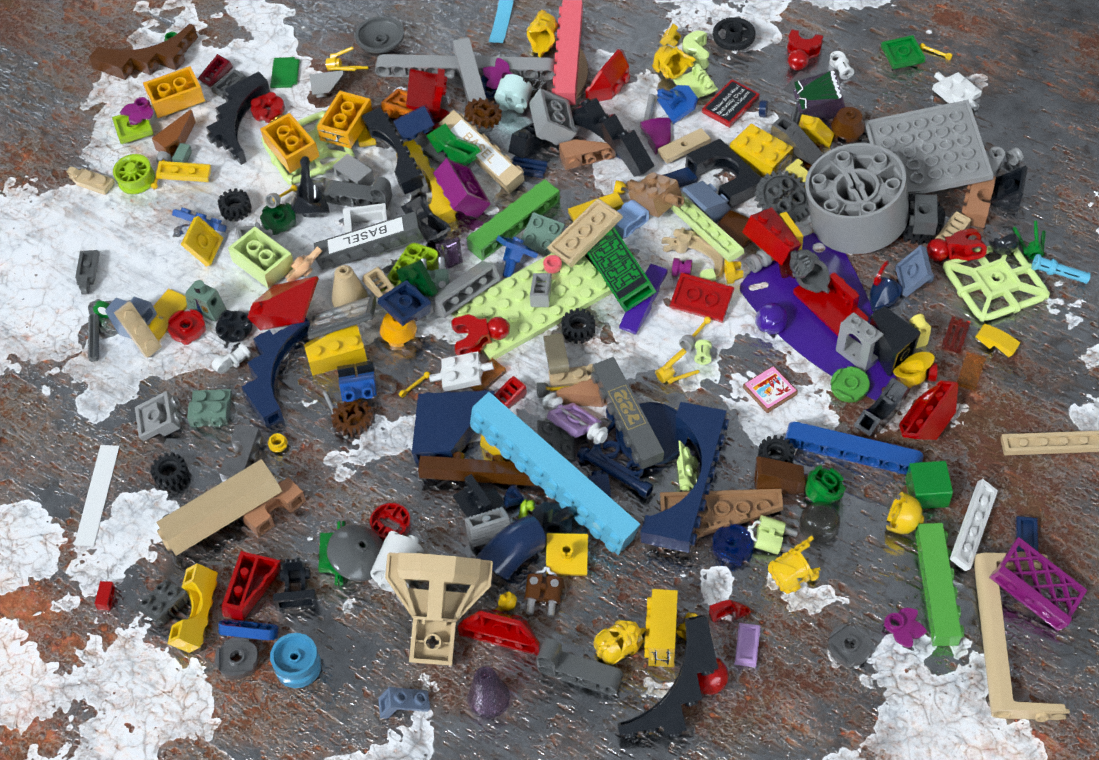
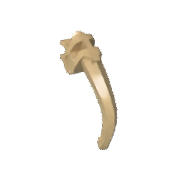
(692, 240)

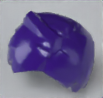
(771, 318)

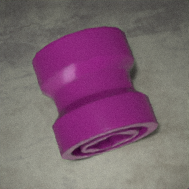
(681, 266)

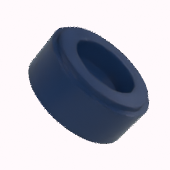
(763, 108)

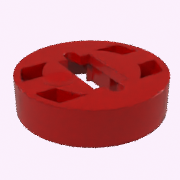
(393, 512)

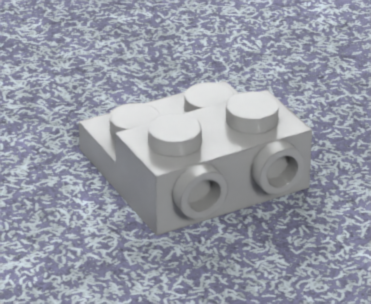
(158, 416)

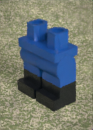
(357, 387)

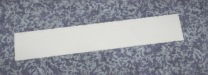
(96, 495)

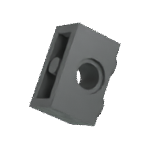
(924, 214)

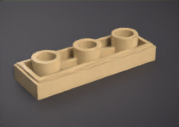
(684, 145)

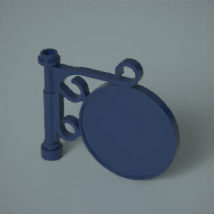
(663, 423)

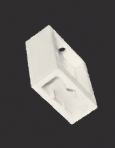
(364, 213)

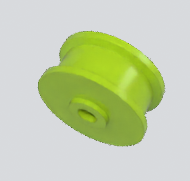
(134, 173)

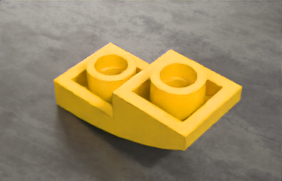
(992, 336)

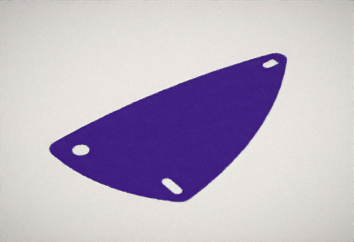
(803, 328)

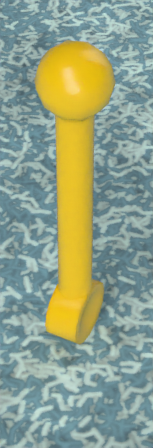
(948, 56)
(403, 393)

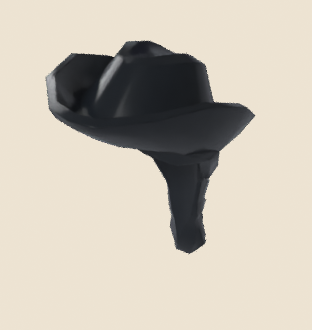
(308, 197)

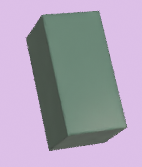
(182, 153)

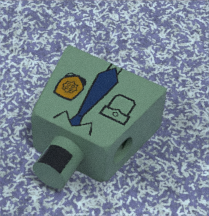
(205, 300)

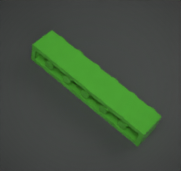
(512, 219)
(938, 585)

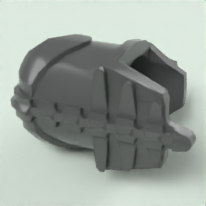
(809, 271)

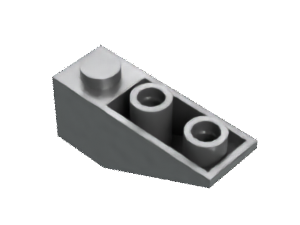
(794, 136)

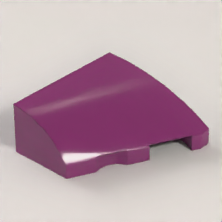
(657, 131)

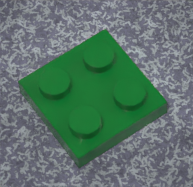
(903, 52)

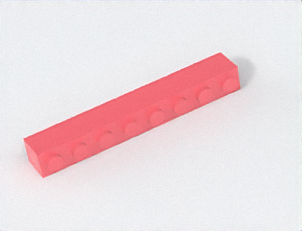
(568, 50)

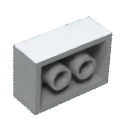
(552, 117)

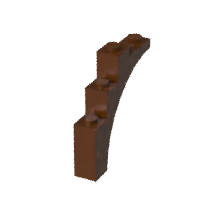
(146, 60)

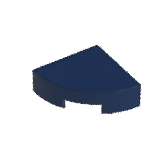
(513, 497)

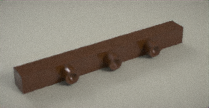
(482, 470)

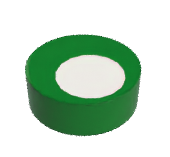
(100, 307)

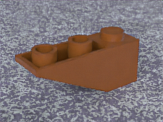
(174, 134)

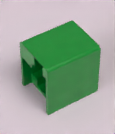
(929, 484)

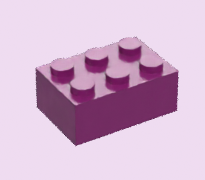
(461, 188)

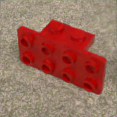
(426, 89)
(833, 306)

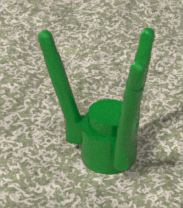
(1034, 247)

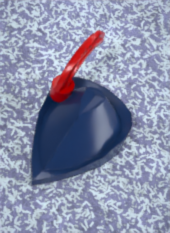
(884, 291)

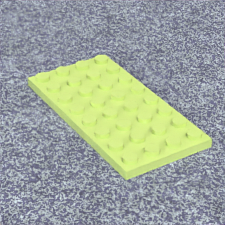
(510, 299)

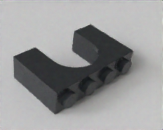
(720, 156)

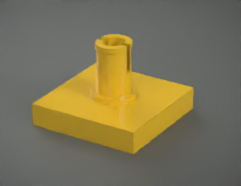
(202, 241)
(567, 554)

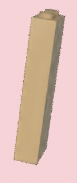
(217, 507)

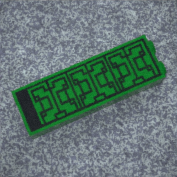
(621, 270)

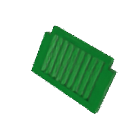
(284, 72)

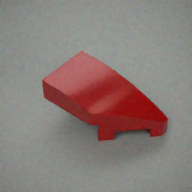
(728, 607)

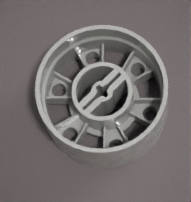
(854, 186)

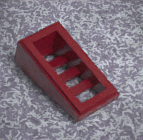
(214, 64)

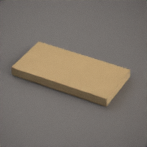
(584, 232)

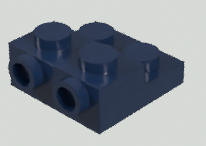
(405, 303)

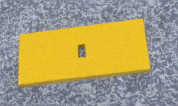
(165, 307)

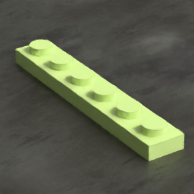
(708, 230)

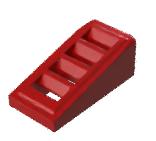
(513, 386)

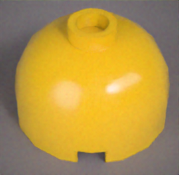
(905, 514)

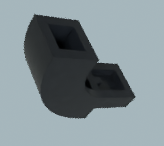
(882, 411)

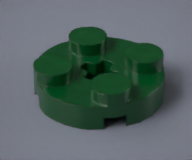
(278, 225)

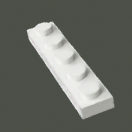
(973, 525)

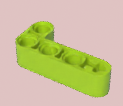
(411, 254)

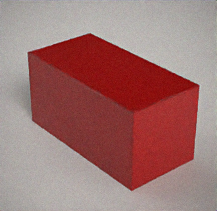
(105, 595)

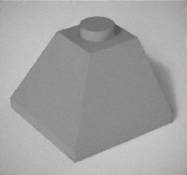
(325, 82)

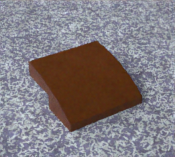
(733, 225)

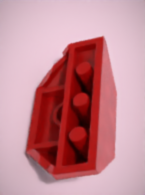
(610, 78)
(931, 412)
(500, 630)

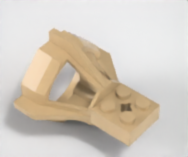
(436, 609)

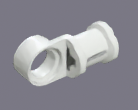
(841, 64)
(223, 363)

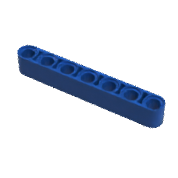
(852, 448)

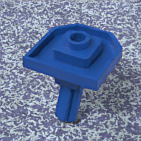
(677, 101)
(514, 253)

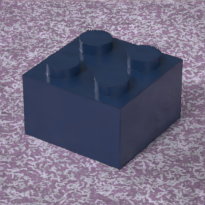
(415, 122)

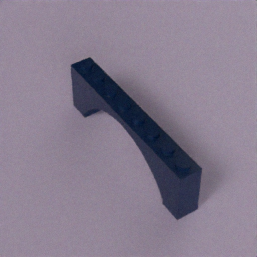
(677, 525)

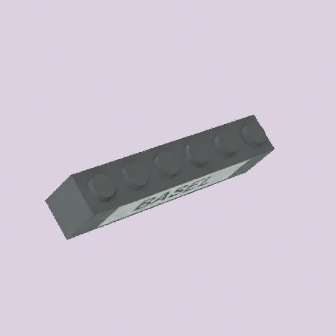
(369, 240)

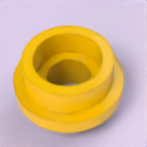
(277, 438)

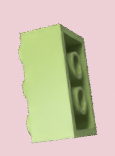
(261, 257)

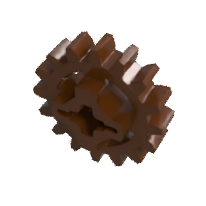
(483, 113)
(352, 417)

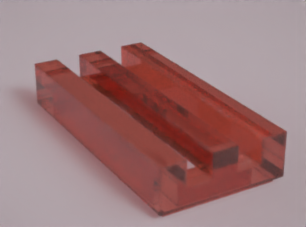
(959, 323)

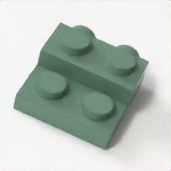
(209, 408)

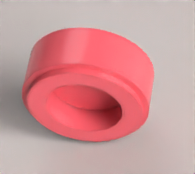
(552, 264)

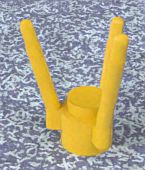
(334, 63)
(666, 372)

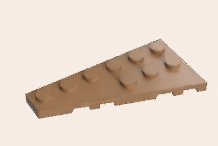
(729, 507)

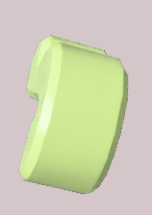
(693, 46)

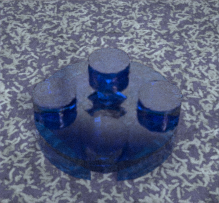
(729, 554)

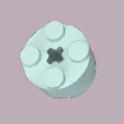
(513, 93)

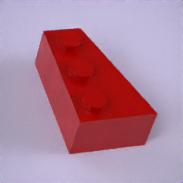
(248, 583)

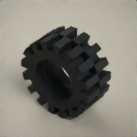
(231, 198)
(578, 334)
(777, 444)
(165, 463)

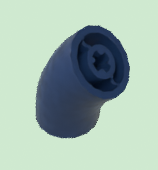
(514, 545)

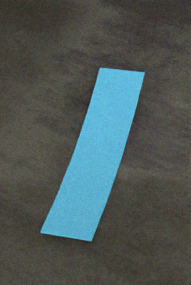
(501, 21)

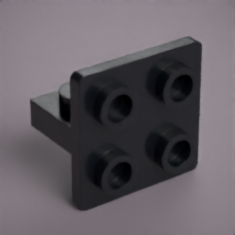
(477, 497)

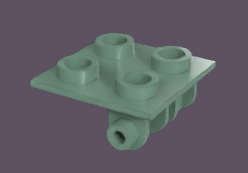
(541, 233)

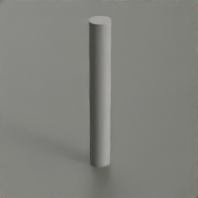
(649, 108)

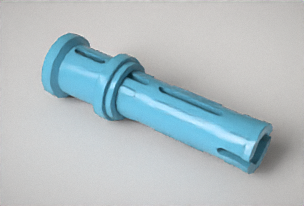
(1053, 267)

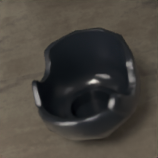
(1005, 245)

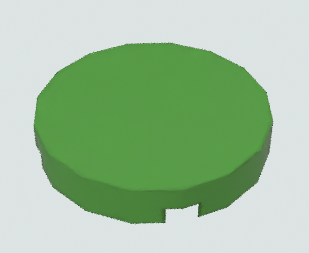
(850, 384)

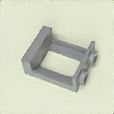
(858, 354)

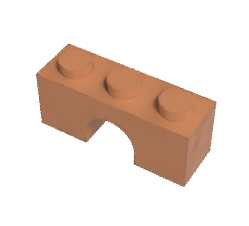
(977, 209)
(259, 518)

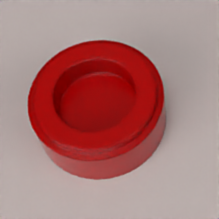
(932, 373)

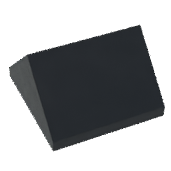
(1009, 189)

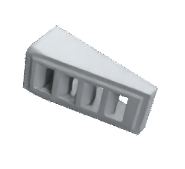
(540, 290)

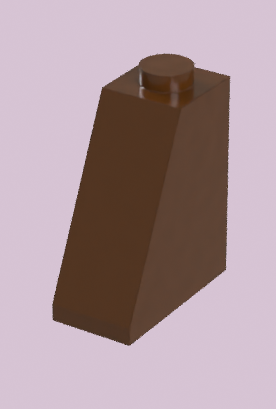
(779, 475)

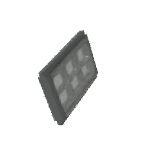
(342, 317)

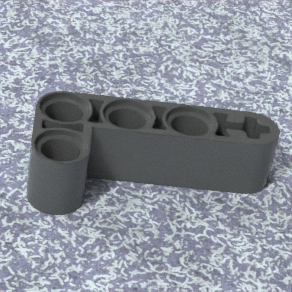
(358, 195)
(576, 669)

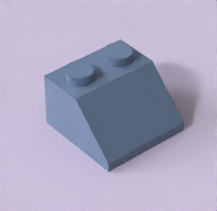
(707, 199)

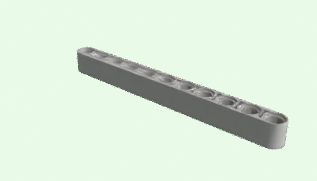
(399, 65)

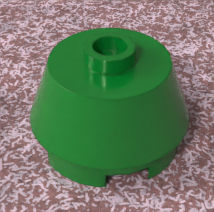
(824, 485)

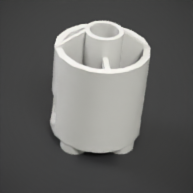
(396, 544)

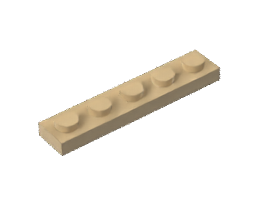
(1050, 443)

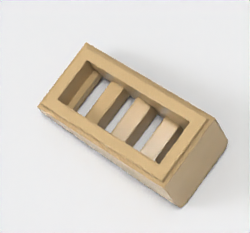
(957, 220)
(377, 273)

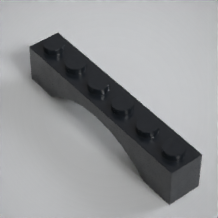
(379, 128)

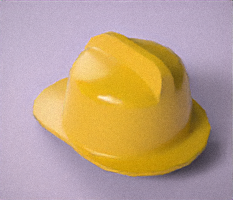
(914, 368)

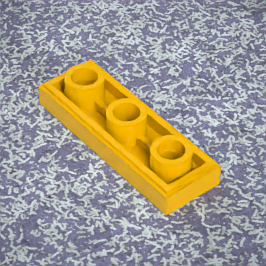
(612, 200)

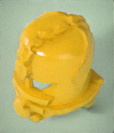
(542, 32)
(671, 61)
(791, 566)
(618, 641)

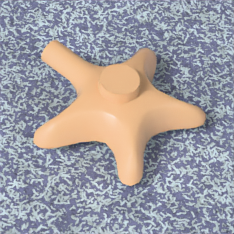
(302, 265)

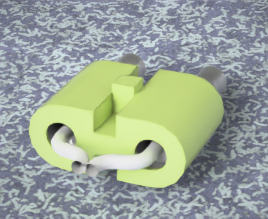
(770, 535)

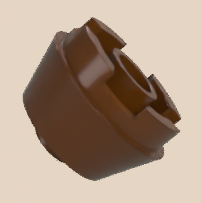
(848, 124)

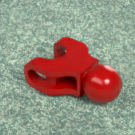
(802, 49)
(957, 246)
(479, 332)

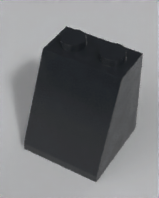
(898, 339)

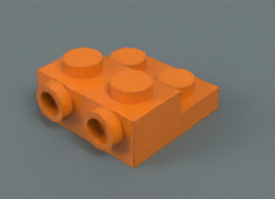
(395, 104)

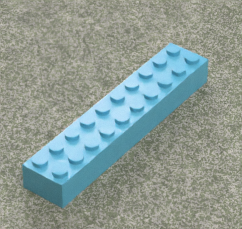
(553, 473)

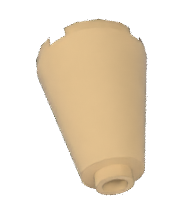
(346, 287)

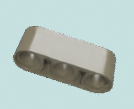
(556, 354)

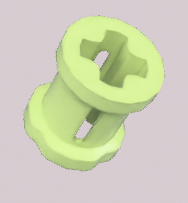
(703, 352)

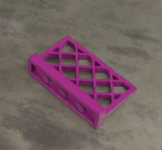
(1031, 595)

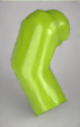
(525, 507)

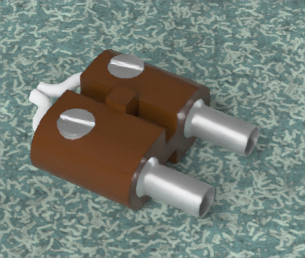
(543, 590)

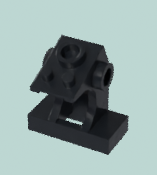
(294, 572)

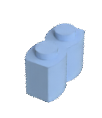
(633, 216)

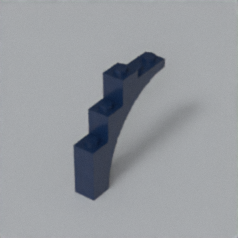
(264, 368)

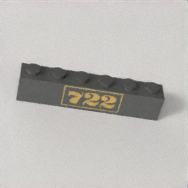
(627, 412)

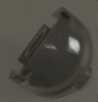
(820, 521)

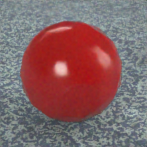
(714, 682)

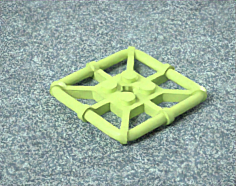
(322, 148)
(993, 289)

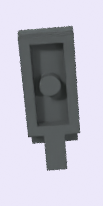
(87, 269)

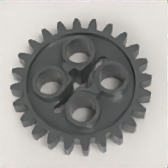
(772, 185)

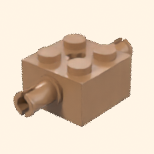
(656, 193)

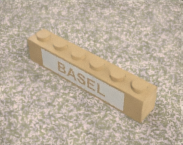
(490, 158)

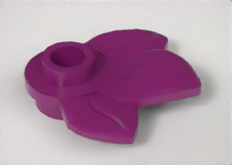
(495, 73)
(138, 110)
(907, 626)

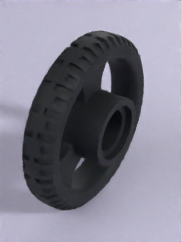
(734, 33)

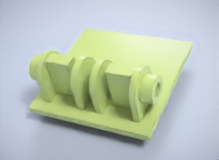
(698, 81)
(687, 468)

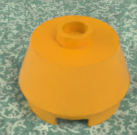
(395, 333)

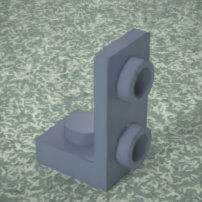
(403, 699)

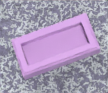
(747, 645)

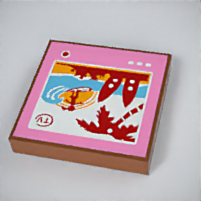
(770, 389)

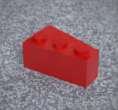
(772, 235)

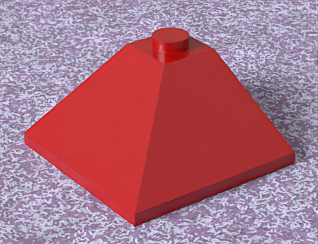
(283, 304)

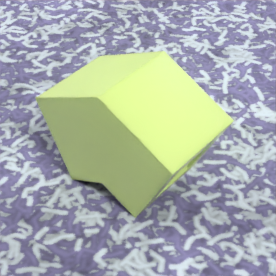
(708, 274)

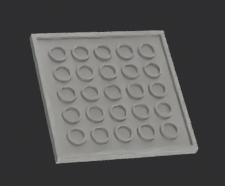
(935, 145)

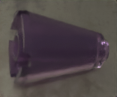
(488, 693)

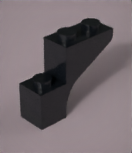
(432, 226)

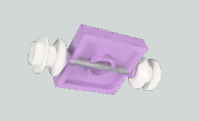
(574, 419)

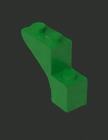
(455, 148)

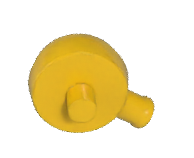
(506, 601)

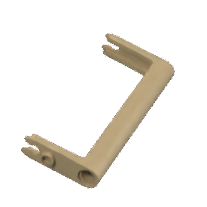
(995, 646)

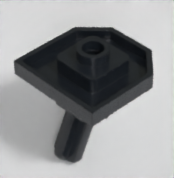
(554, 518)

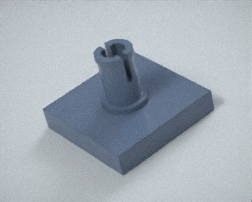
(914, 271)

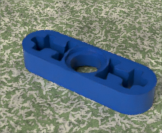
(248, 629)

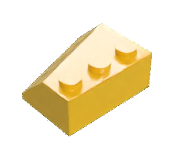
(335, 350)

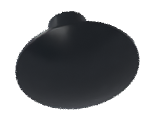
(233, 326)

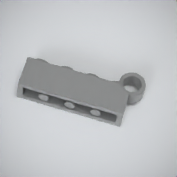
(463, 289)

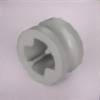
(1014, 156)

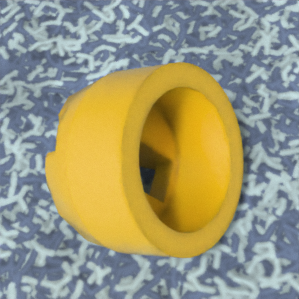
(618, 187)

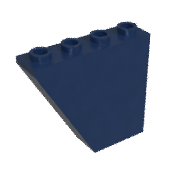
(444, 423)

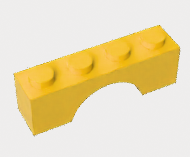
(200, 585)

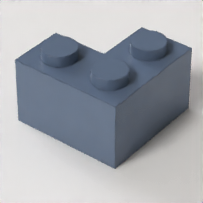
(143, 307)

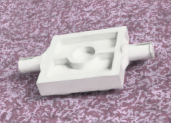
(956, 89)
(461, 371)

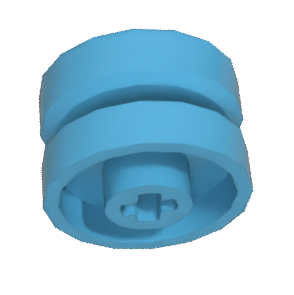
(295, 660)

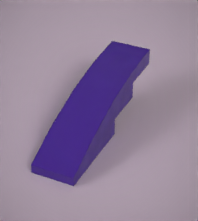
(636, 316)

